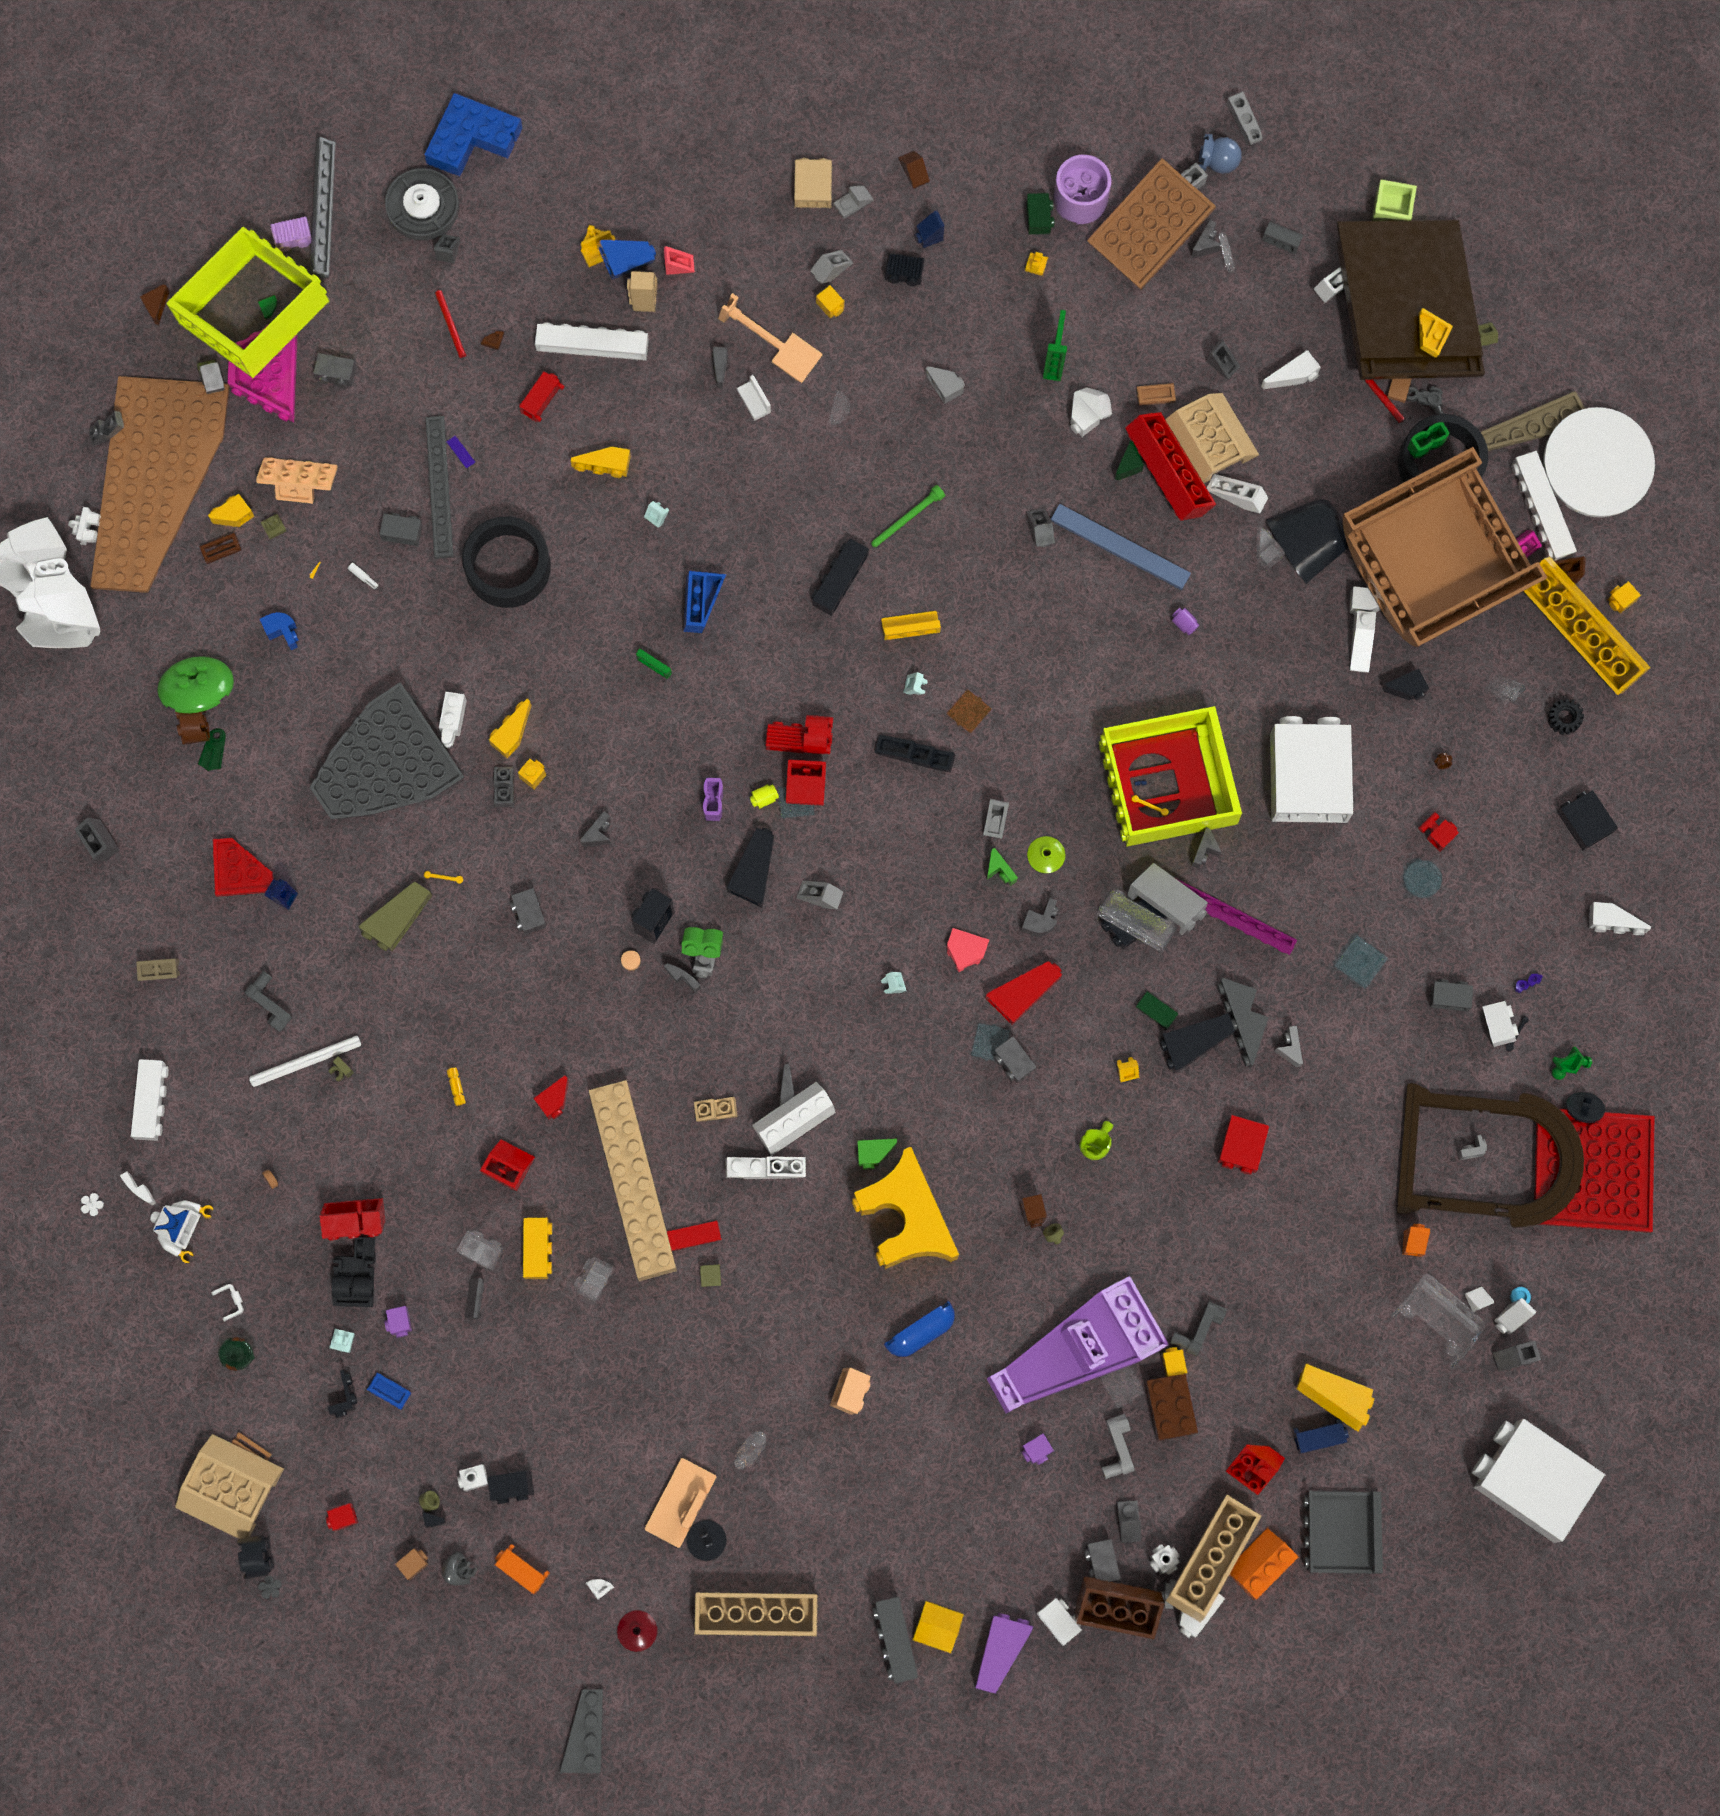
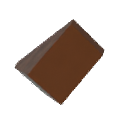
(914, 168)
(155, 302)

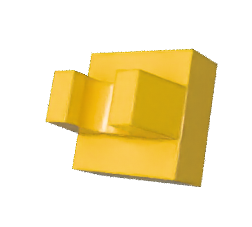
(1036, 263)
(1128, 1070)

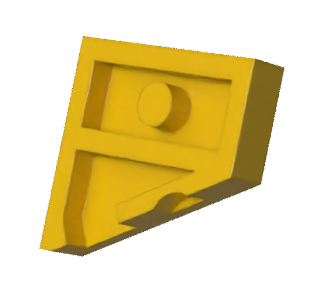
(1432, 332)

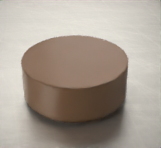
(270, 1179)

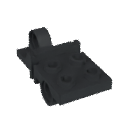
(353, 1277)

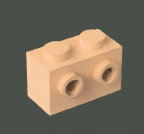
(850, 1391)

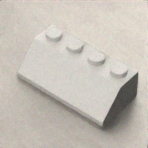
(794, 1118)

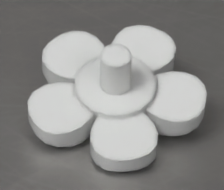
(91, 1204)

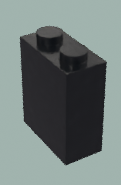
(1587, 819)

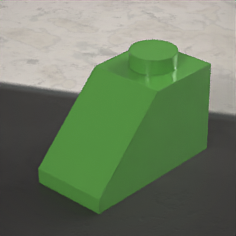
(873, 1152)

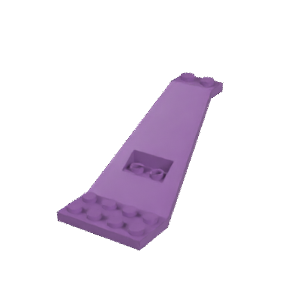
(1114, 1328)

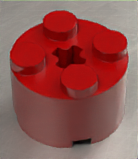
(818, 734)

